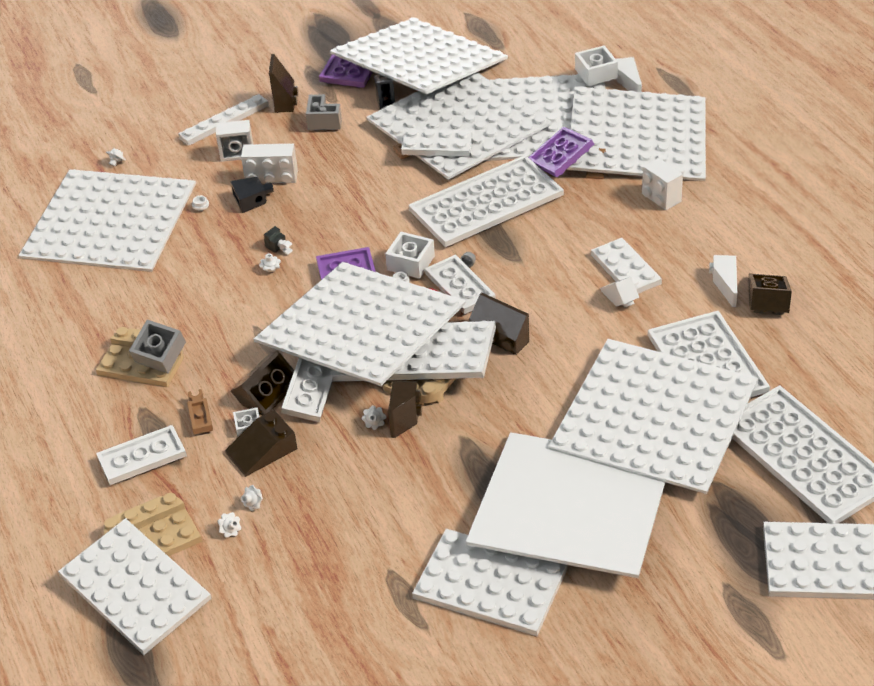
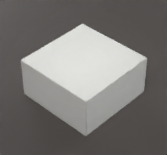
(244, 419)

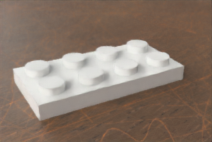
(437, 142)
(623, 262)
(458, 280)
(308, 391)
(141, 454)

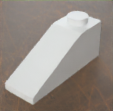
(628, 74)
(725, 276)

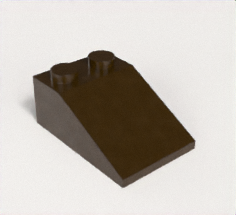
(282, 87)
(769, 293)
(262, 443)

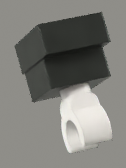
(275, 241)

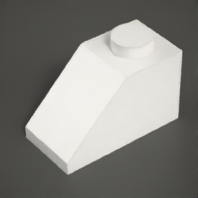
(621, 292)

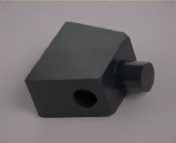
(384, 88)
(250, 193)

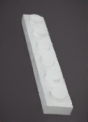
(234, 113)

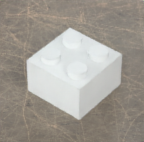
(596, 65)
(232, 137)
(662, 184)
(410, 254)

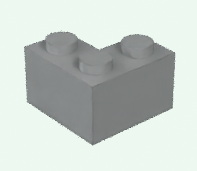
(322, 115)

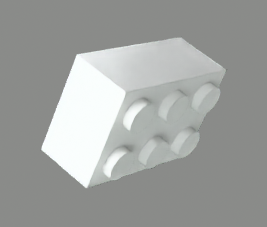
(270, 162)

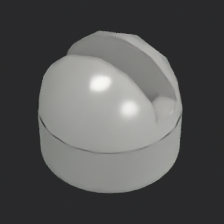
(468, 258)

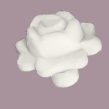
(115, 156)
(270, 263)
(373, 417)
(252, 497)
(229, 524)

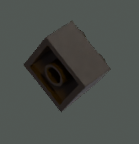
(404, 407)

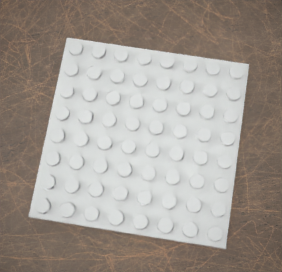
(419, 55)
(549, 97)
(468, 105)
(639, 130)
(108, 220)
(360, 323)
(655, 415)
(566, 509)

